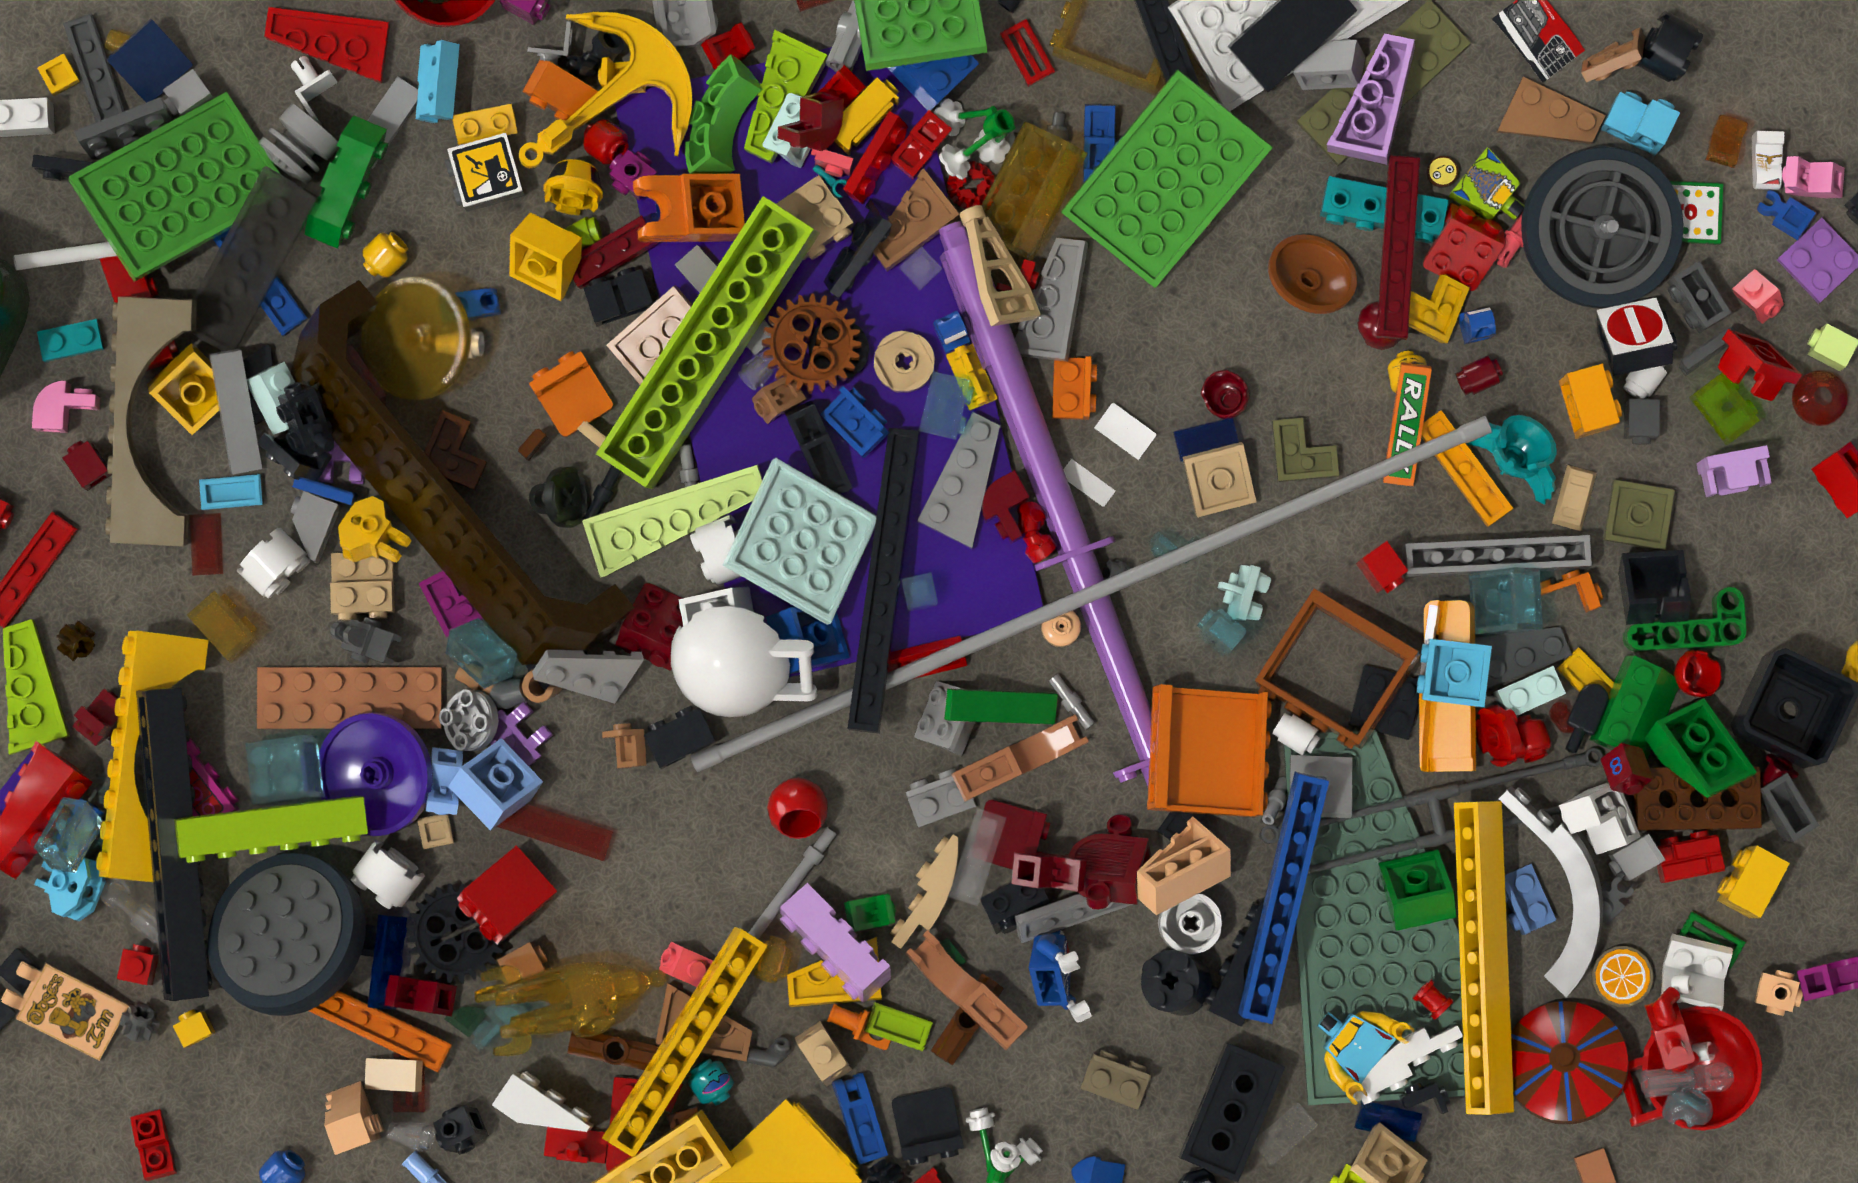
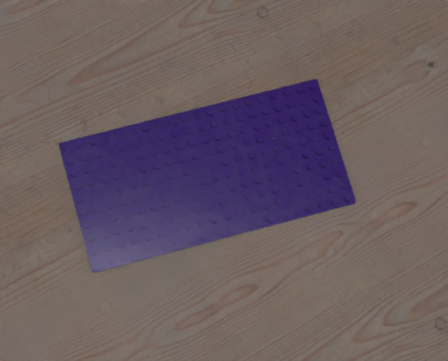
(973, 585)

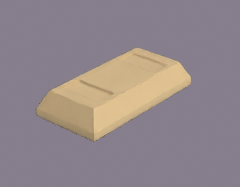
(1574, 498)

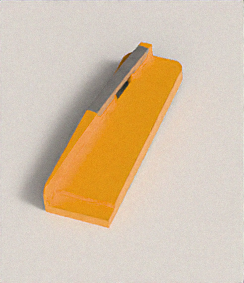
(1447, 729)

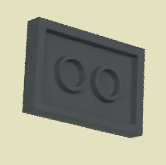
(123, 128)

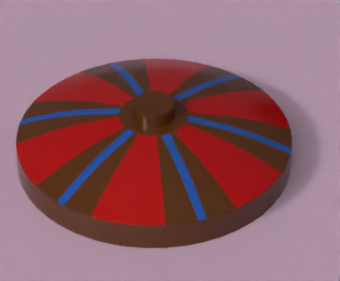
(1567, 1062)

